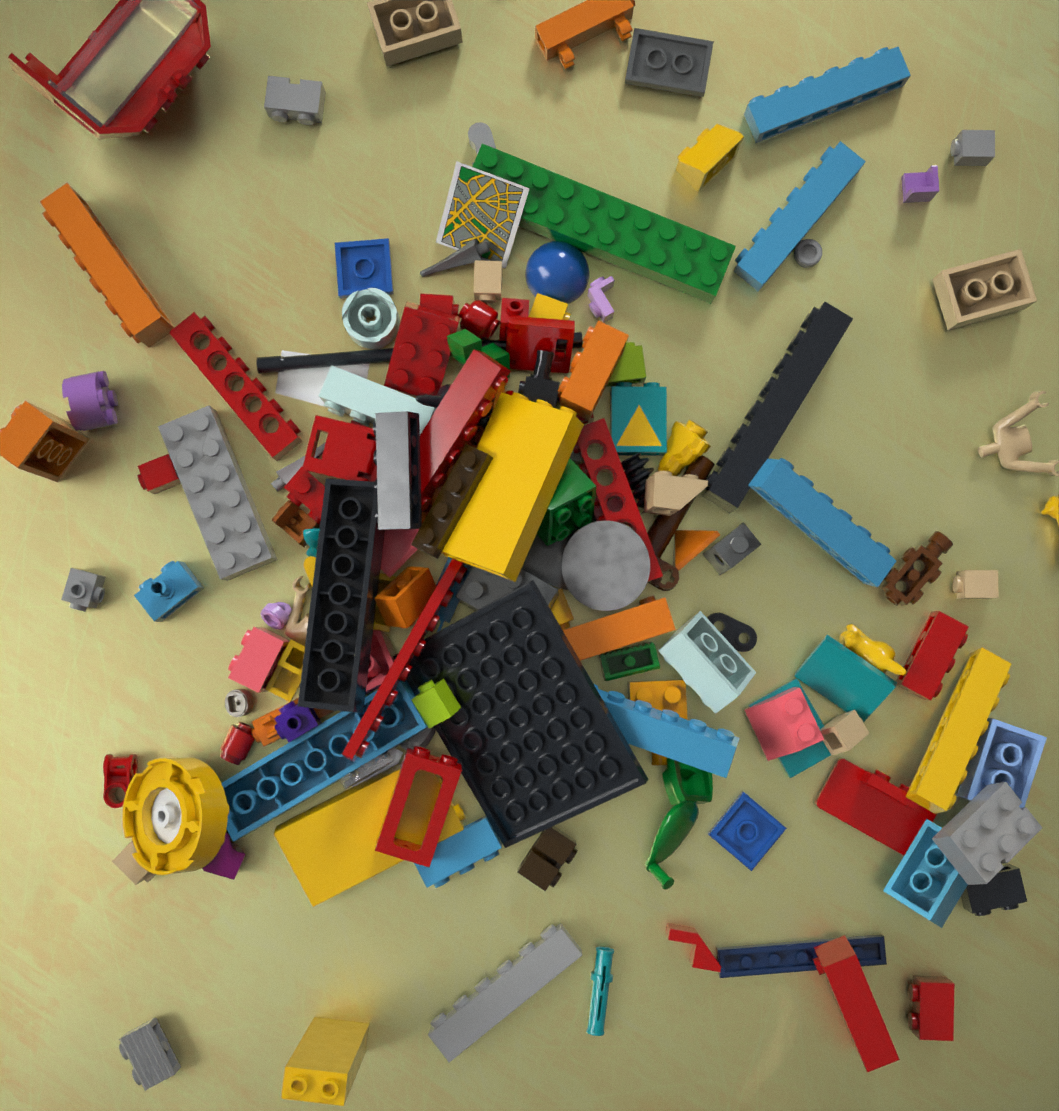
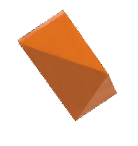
(689, 544)

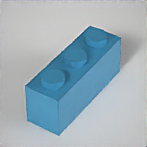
(460, 852)

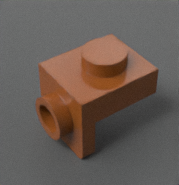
(294, 521)

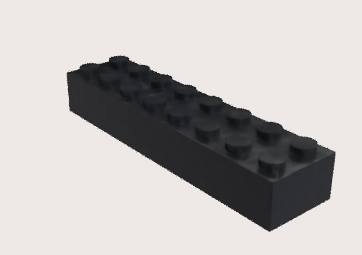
(778, 405)
(342, 599)

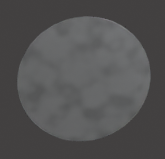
(605, 565)

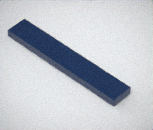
(792, 956)

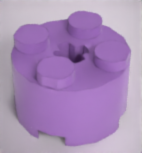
(90, 401)

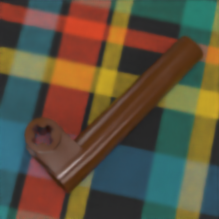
(665, 526)

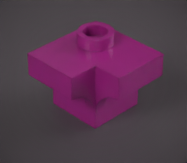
(227, 860)

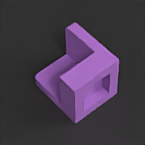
(920, 185)

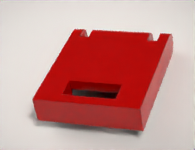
(531, 334)
(345, 450)

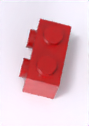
(307, 490)

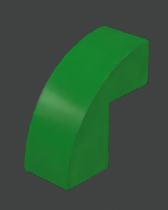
(464, 342)

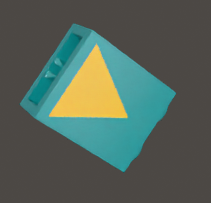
(639, 419)

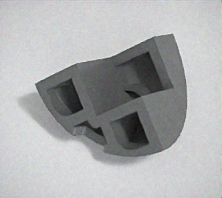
(546, 561)

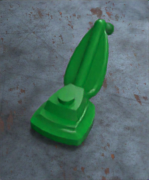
(685, 789)

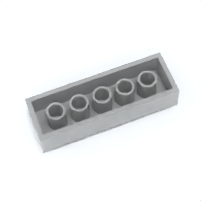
(217, 493)

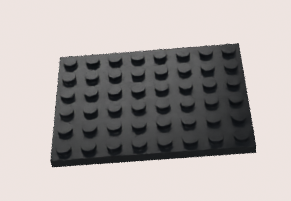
(529, 718)

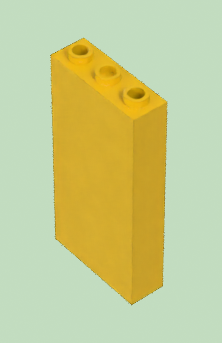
(529, 456)
(336, 840)

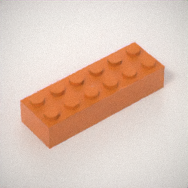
(106, 266)

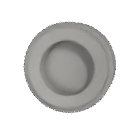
(808, 253)

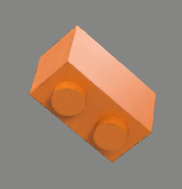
(406, 596)

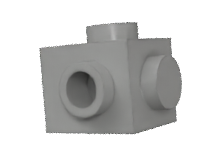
(83, 589)

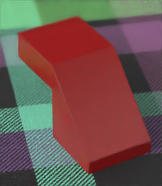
(700, 954)

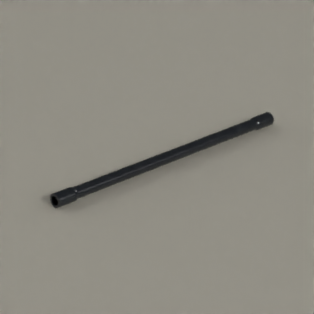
(280, 363)

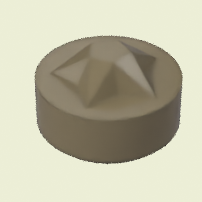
(239, 702)

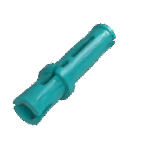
(601, 978)

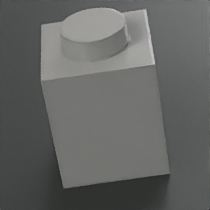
(973, 148)

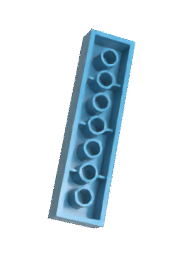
(313, 763)

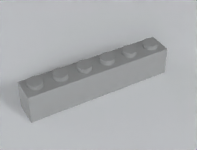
(504, 992)

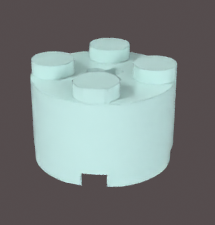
(367, 304)

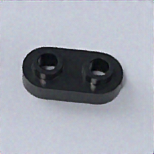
(732, 629)

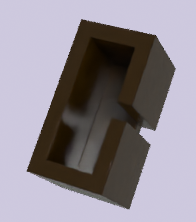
(546, 858)

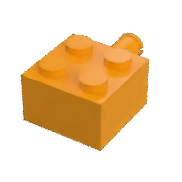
(662, 696)

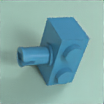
(168, 591)

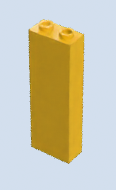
(325, 1061)

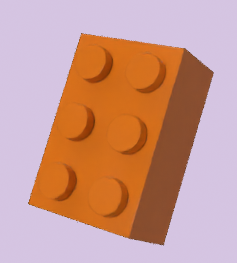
(592, 369)

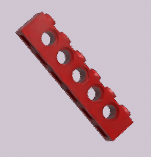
(188, 336)
(598, 435)

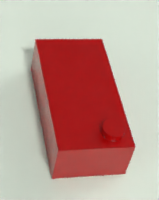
(855, 1003)

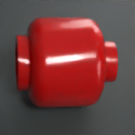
(479, 319)

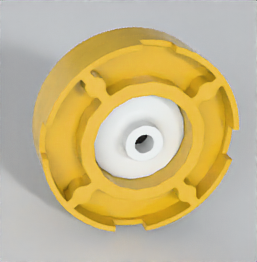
(175, 815)

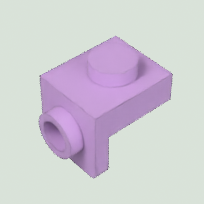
(599, 304)

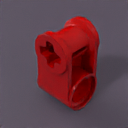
(117, 777)

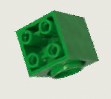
(569, 507)

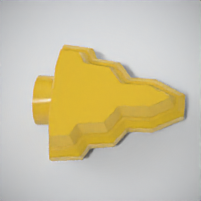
(684, 447)

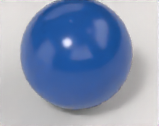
(557, 271)

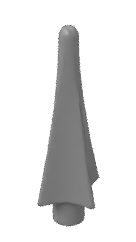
(289, 471)

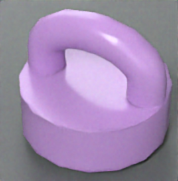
(274, 614)

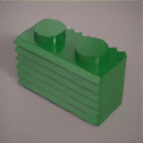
(629, 661)

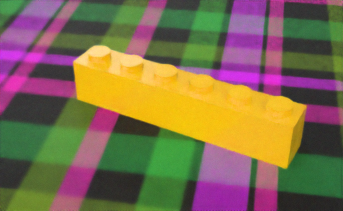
(959, 731)

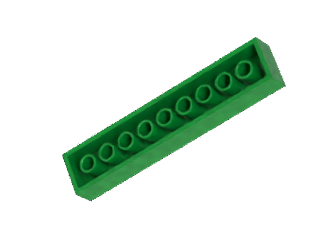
(613, 228)

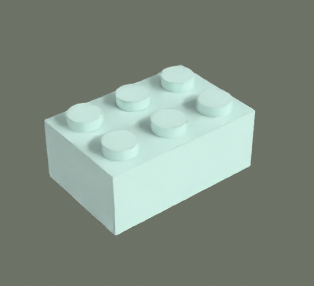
(707, 662)

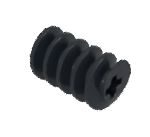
(637, 477)

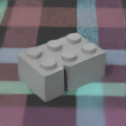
(987, 833)

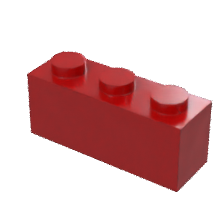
(933, 655)

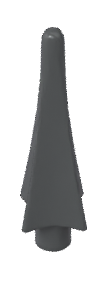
(463, 256)

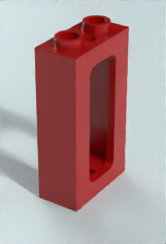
(415, 760)

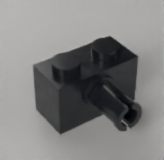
(540, 384)

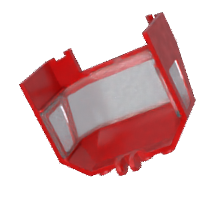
(126, 66)

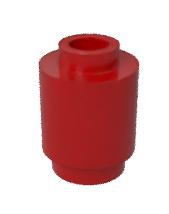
(237, 743)

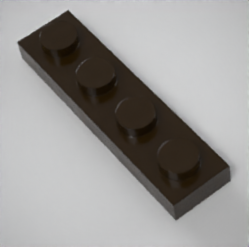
(452, 501)

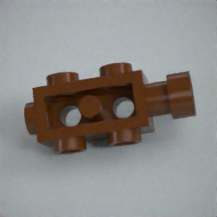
(913, 579)

